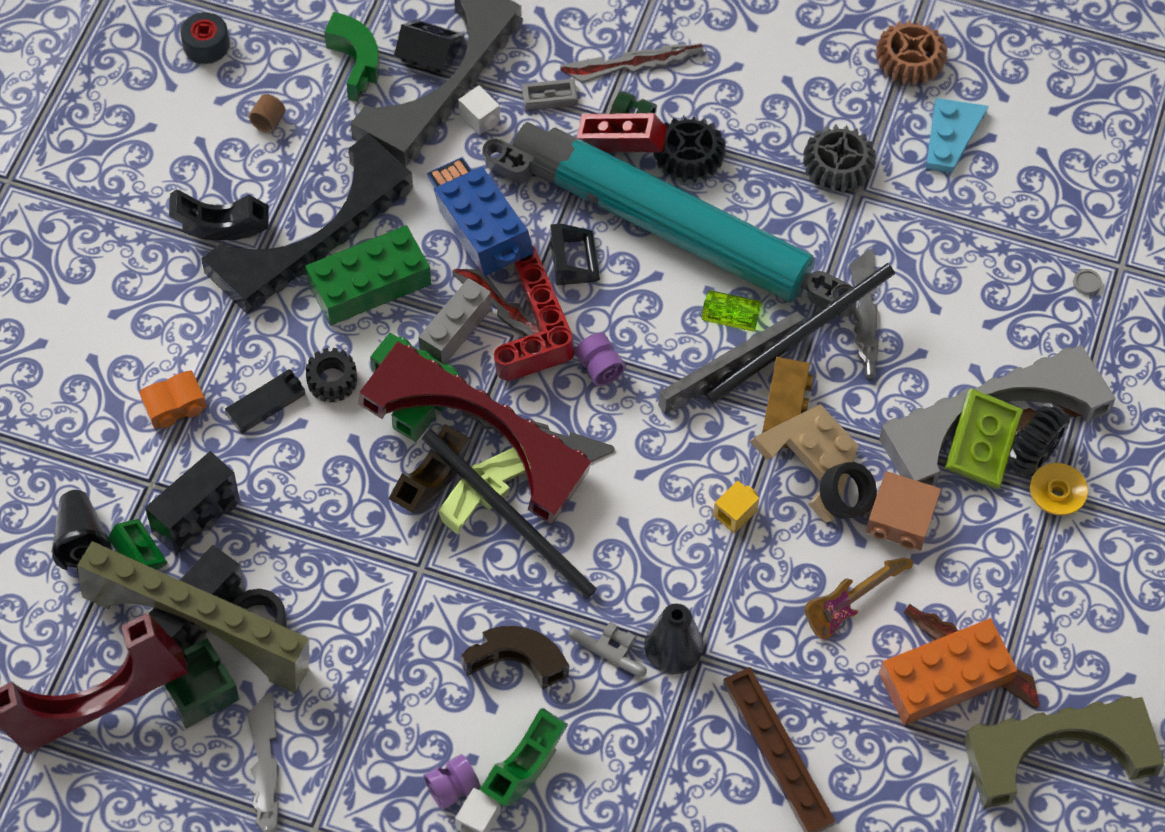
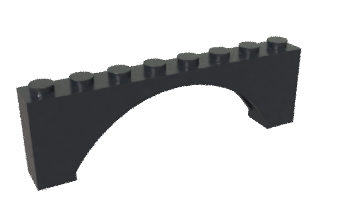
(257, 274)

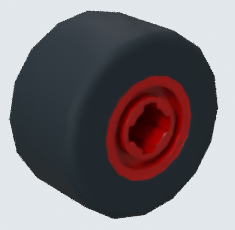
(205, 37)

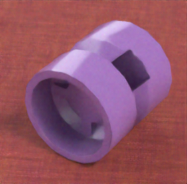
(600, 359)
(452, 781)

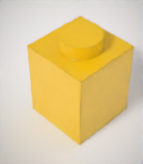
(736, 506)

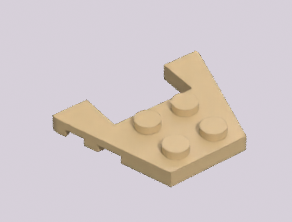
(818, 444)

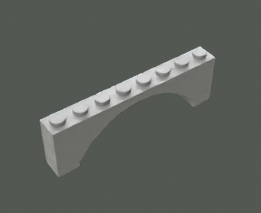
(1063, 379)

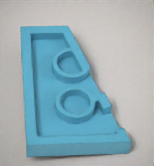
(951, 131)

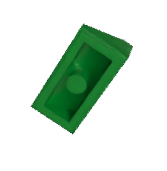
(134, 542)

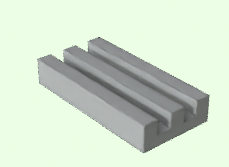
(550, 97)

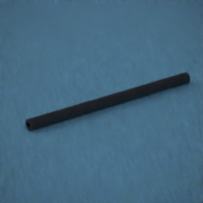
(800, 333)
(514, 518)

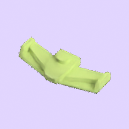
(465, 499)

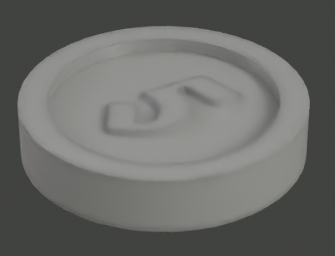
(1087, 281)

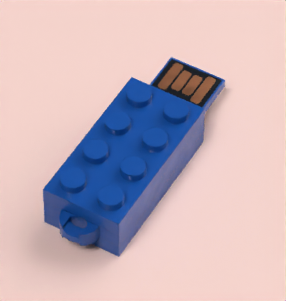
(480, 216)

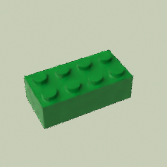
(368, 275)

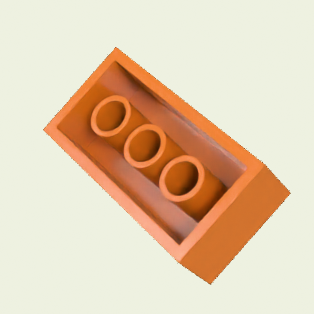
(947, 671)

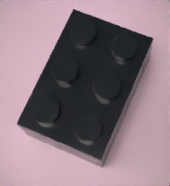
(193, 503)

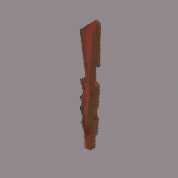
(1021, 685)

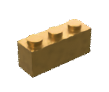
(787, 392)

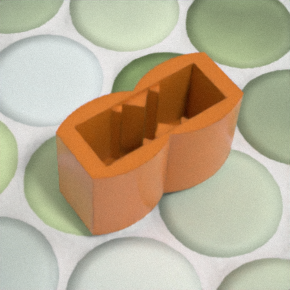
(173, 399)

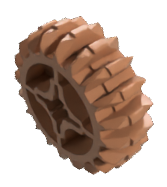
(911, 46)

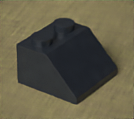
(428, 45)

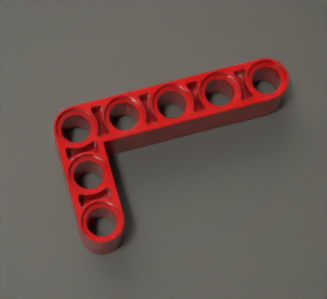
(550, 322)

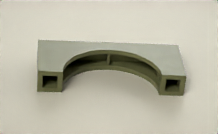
(1116, 727)

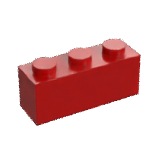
(623, 132)

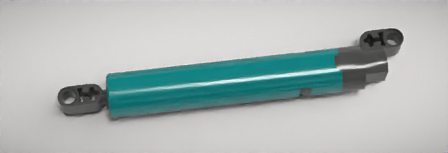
(664, 212)

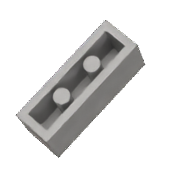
(456, 321)

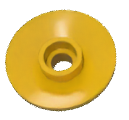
(1058, 478)

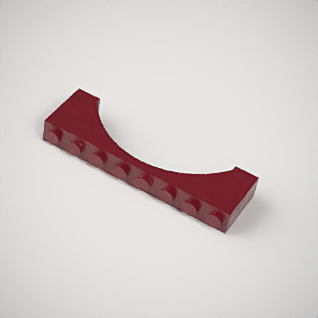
(413, 381)

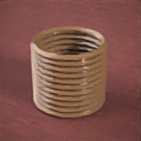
(267, 113)

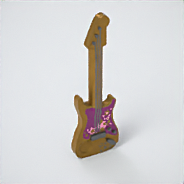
(829, 611)

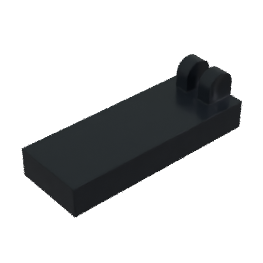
(265, 401)

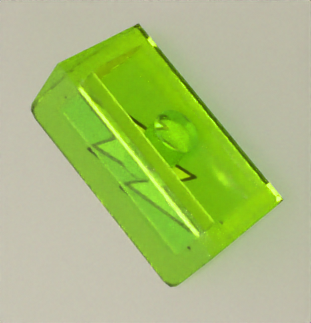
(731, 310)

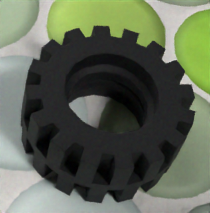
(331, 360)

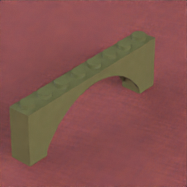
(115, 579)

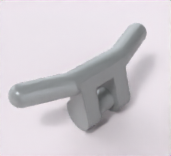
(608, 652)

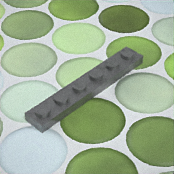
(713, 372)

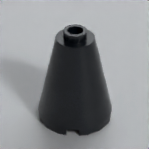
(76, 529)
(674, 641)

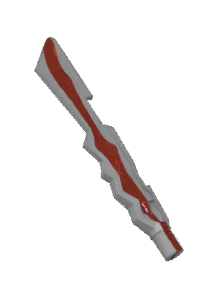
(633, 61)

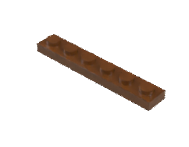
(778, 751)

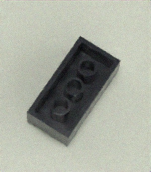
(214, 574)

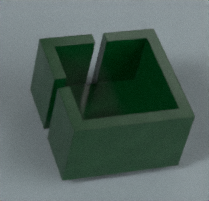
(201, 689)

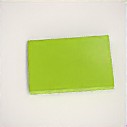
(984, 439)

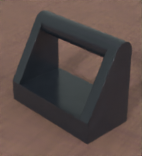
(568, 274)

